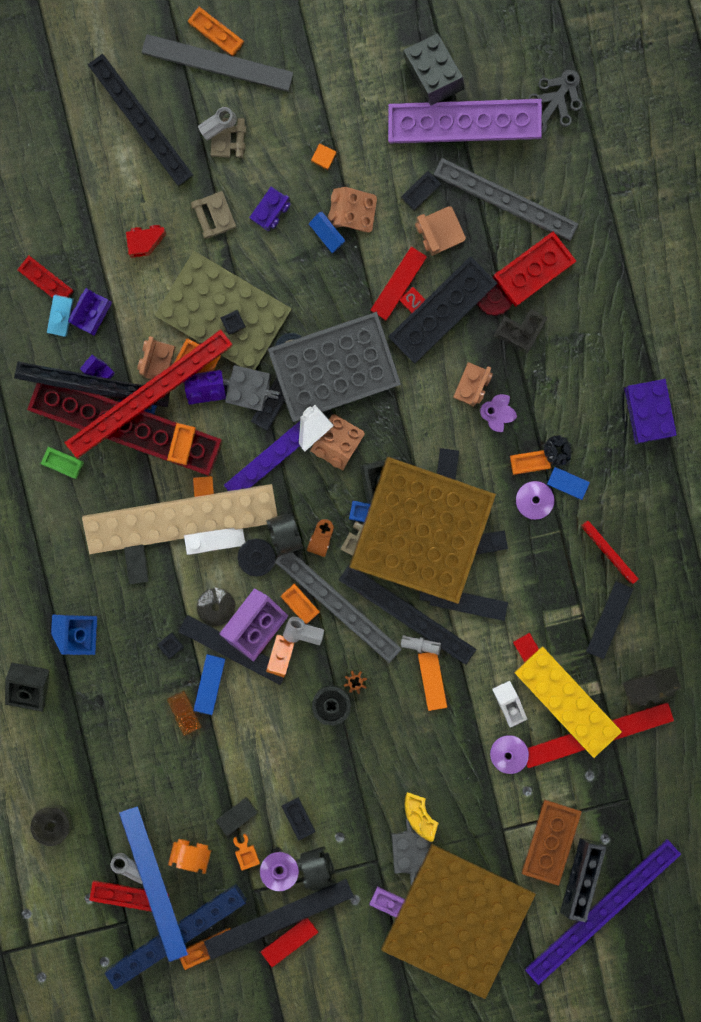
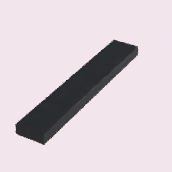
(212, 639)

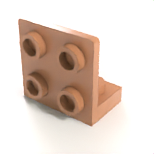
(155, 359)
(472, 383)

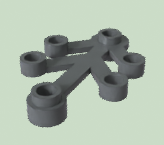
(557, 98)

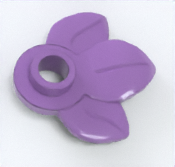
(501, 412)

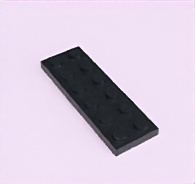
(442, 310)

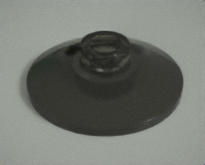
(225, 611)

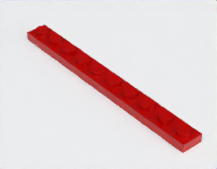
(148, 394)

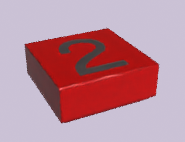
(412, 300)

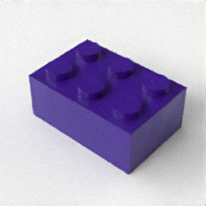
(650, 411)

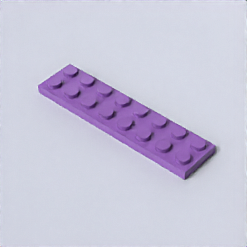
(465, 121)

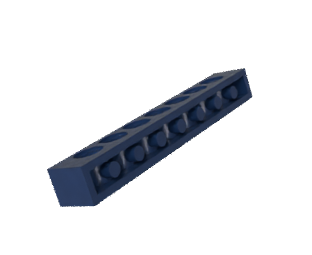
(189, 928)

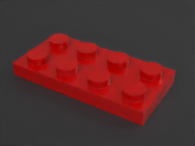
(534, 268)

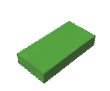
(62, 462)

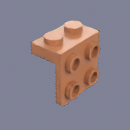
(352, 209)
(440, 230)
(338, 442)

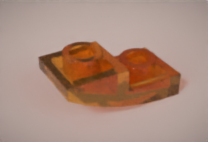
(184, 713)

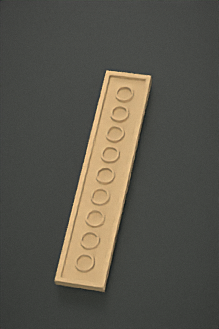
(178, 518)

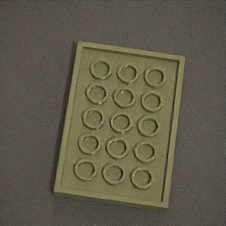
(210, 292)

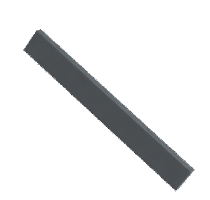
(217, 63)
(505, 199)
(339, 606)

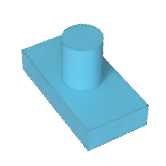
(60, 315)

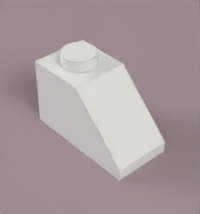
(312, 426)
(509, 704)

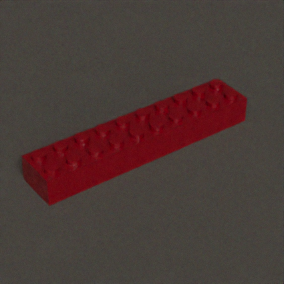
(143, 433)

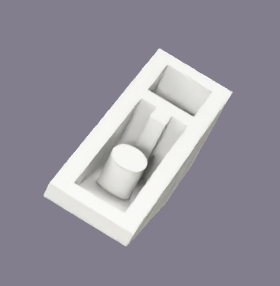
(213, 540)

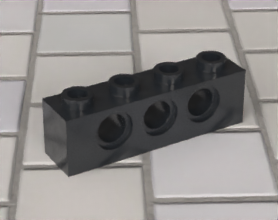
(583, 880)

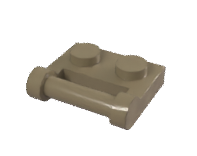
(219, 211)

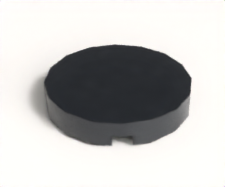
(256, 557)

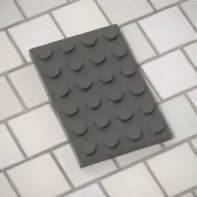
(334, 366)

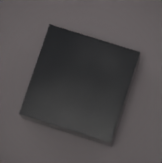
(233, 322)
(170, 645)

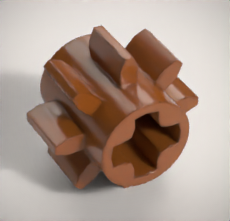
(357, 687)

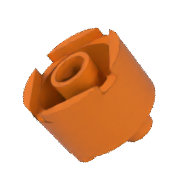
(189, 856)

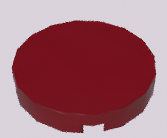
(495, 302)

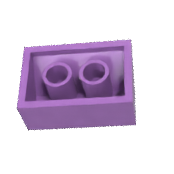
(254, 624)

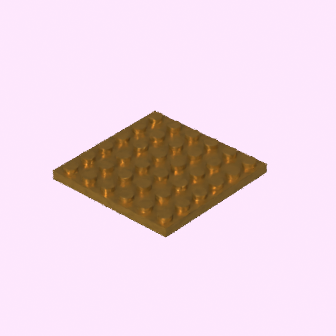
(422, 530)
(458, 921)

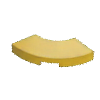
(419, 818)

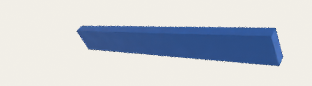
(153, 884)

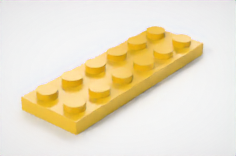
(568, 702)

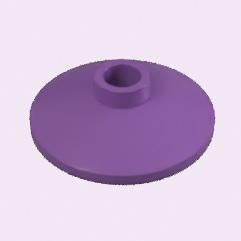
(525, 504)
(516, 748)
(277, 881)

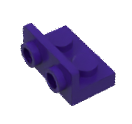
(270, 208)

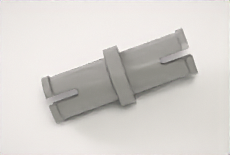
(420, 645)

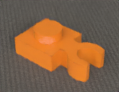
(246, 855)

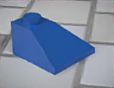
(74, 634)

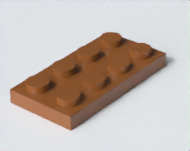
(551, 842)

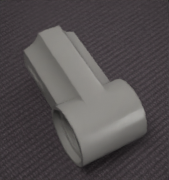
(215, 124)
(298, 630)
(129, 870)

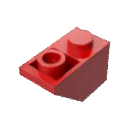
(144, 241)

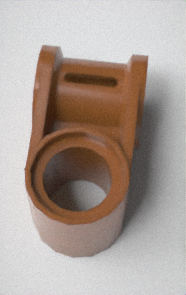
(320, 541)

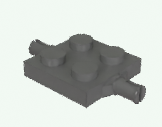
(249, 388)
(409, 851)

